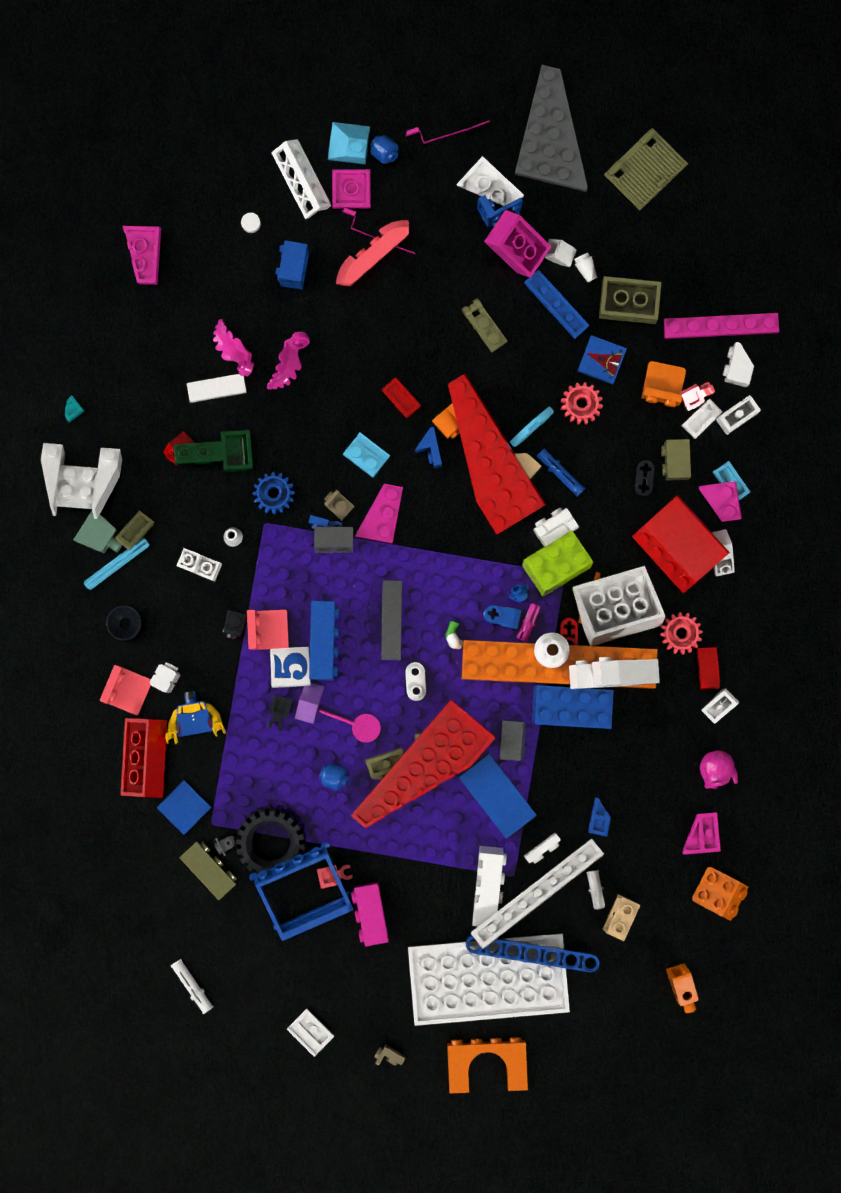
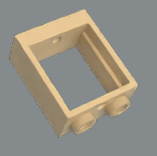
(624, 915)

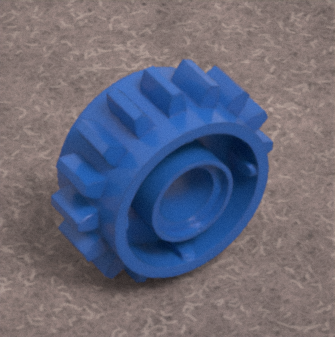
(281, 500)

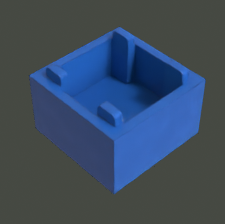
(293, 264)

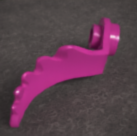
(232, 349)
(289, 361)

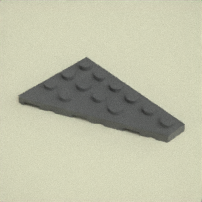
(549, 141)

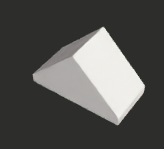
(720, 705)

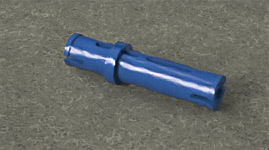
(555, 466)

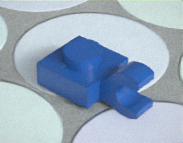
(320, 522)

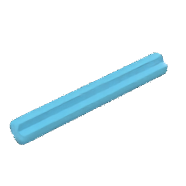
(115, 564)

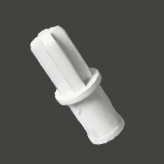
(595, 889)

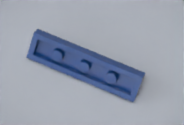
(556, 304)

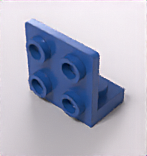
(491, 217)

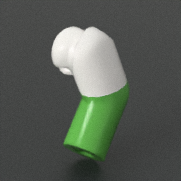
(452, 637)

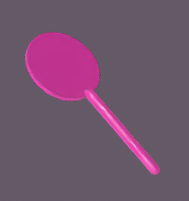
(364, 727)

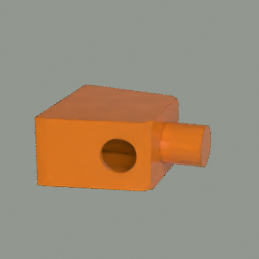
(683, 987)

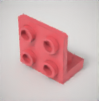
(267, 629)
(126, 690)

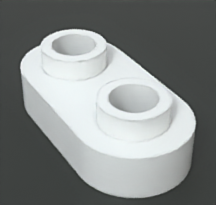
(415, 681)

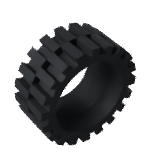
(246, 844)

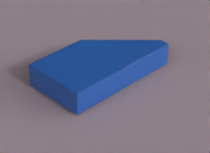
(599, 819)

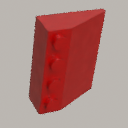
(680, 544)

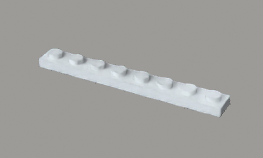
(537, 893)

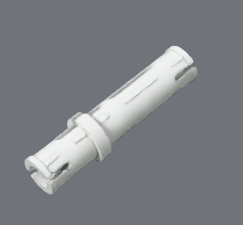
(197, 994)

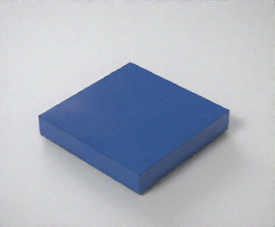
(184, 807)

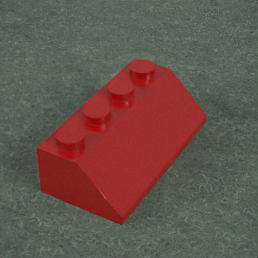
(143, 758)

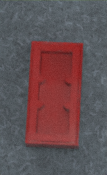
(401, 397)

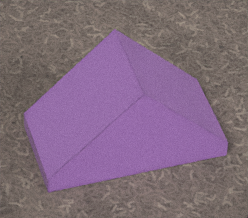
(309, 703)

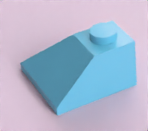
(349, 143)

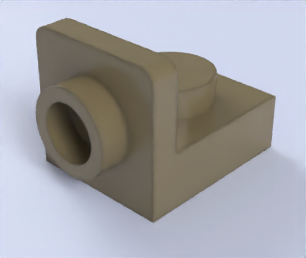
(338, 504)
(392, 1055)

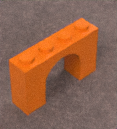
(512, 1052)

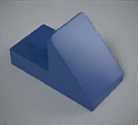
(429, 442)

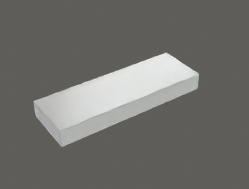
(216, 388)

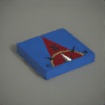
(602, 360)

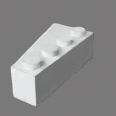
(488, 883)

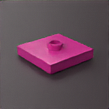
(350, 189)

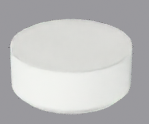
(250, 222)

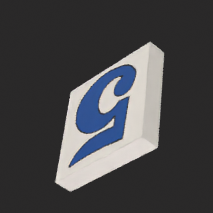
(290, 667)

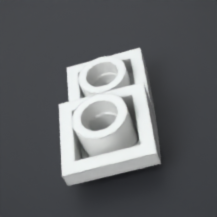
(199, 564)

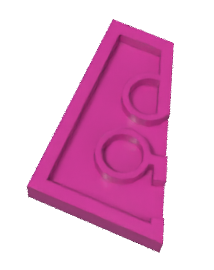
(145, 252)
(382, 516)

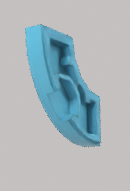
(532, 426)

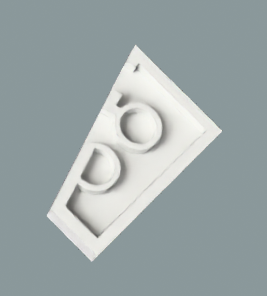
(488, 181)

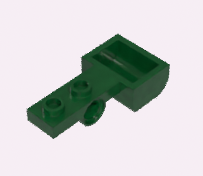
(232, 450)

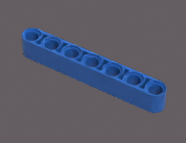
(542, 951)

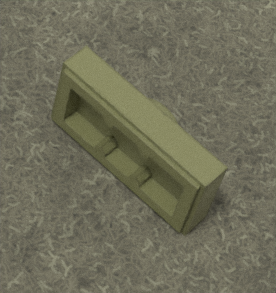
(134, 530)

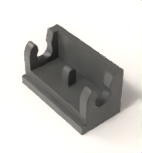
(333, 539)
(513, 740)

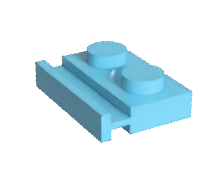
(366, 455)

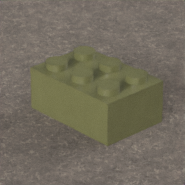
(630, 300)

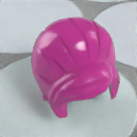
(717, 769)

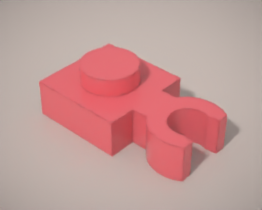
(326, 876)

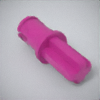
(529, 622)

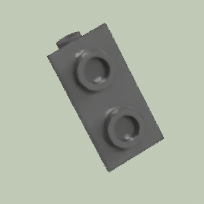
(225, 844)

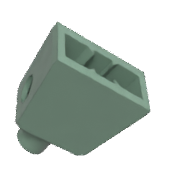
(98, 534)

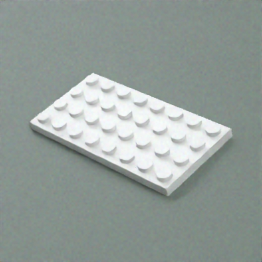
(466, 986)

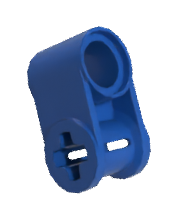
(506, 616)

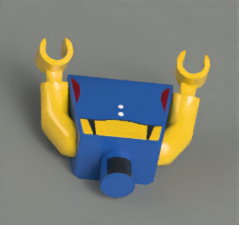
(193, 719)

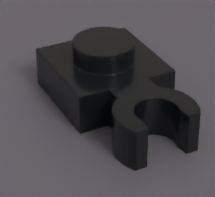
(279, 708)

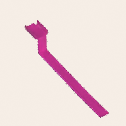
(416, 130)
(352, 213)

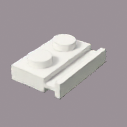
(548, 844)
(310, 1032)

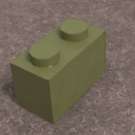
(677, 459)

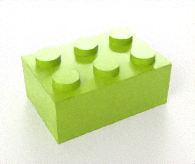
(557, 563)

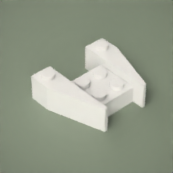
(79, 485)
(613, 673)

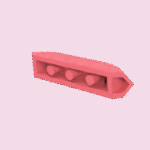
(353, 269)

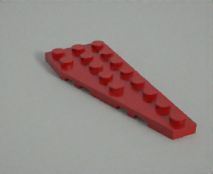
(439, 753)

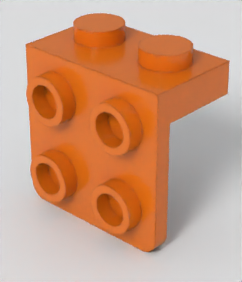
(663, 384)
(720, 893)

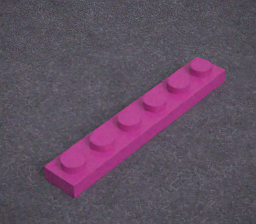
(721, 325)

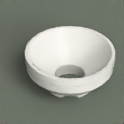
(544, 658)

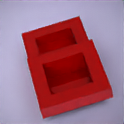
(708, 668)

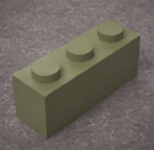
(209, 869)

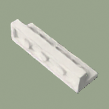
(303, 175)

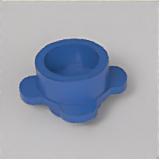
(519, 593)

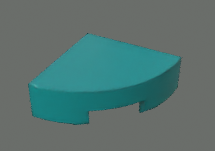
(72, 409)

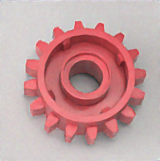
(585, 393)
(673, 640)

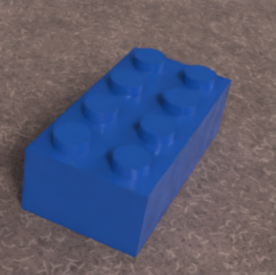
(322, 641)
(572, 707)

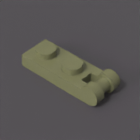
(484, 326)

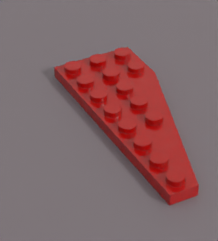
(495, 472)

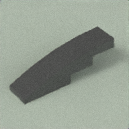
(391, 620)

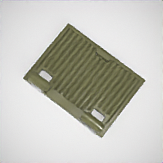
(646, 169)

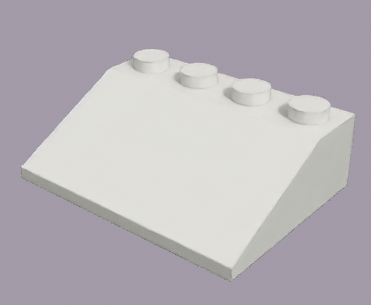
(618, 606)

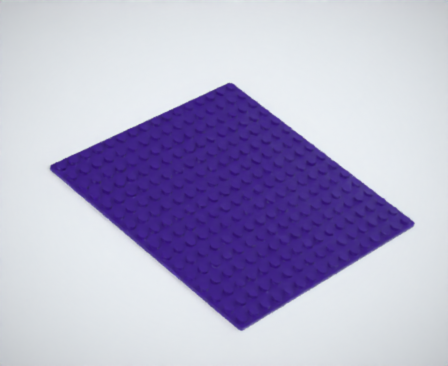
(285, 765)

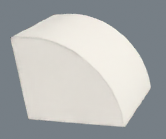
(560, 252)

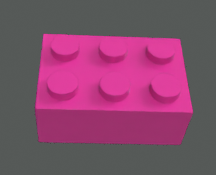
(517, 243)
(370, 914)

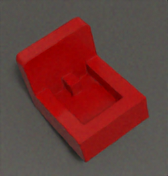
(182, 438)

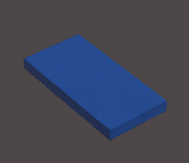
(497, 796)

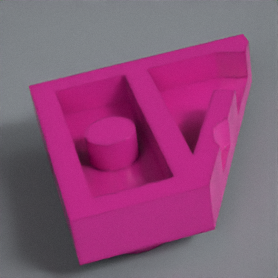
(723, 500)
(703, 835)

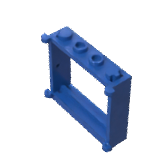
(314, 917)

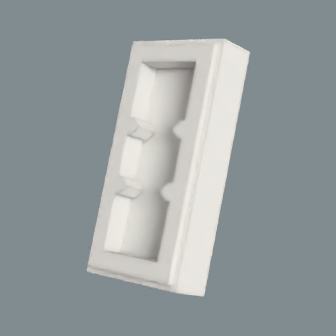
(702, 418)

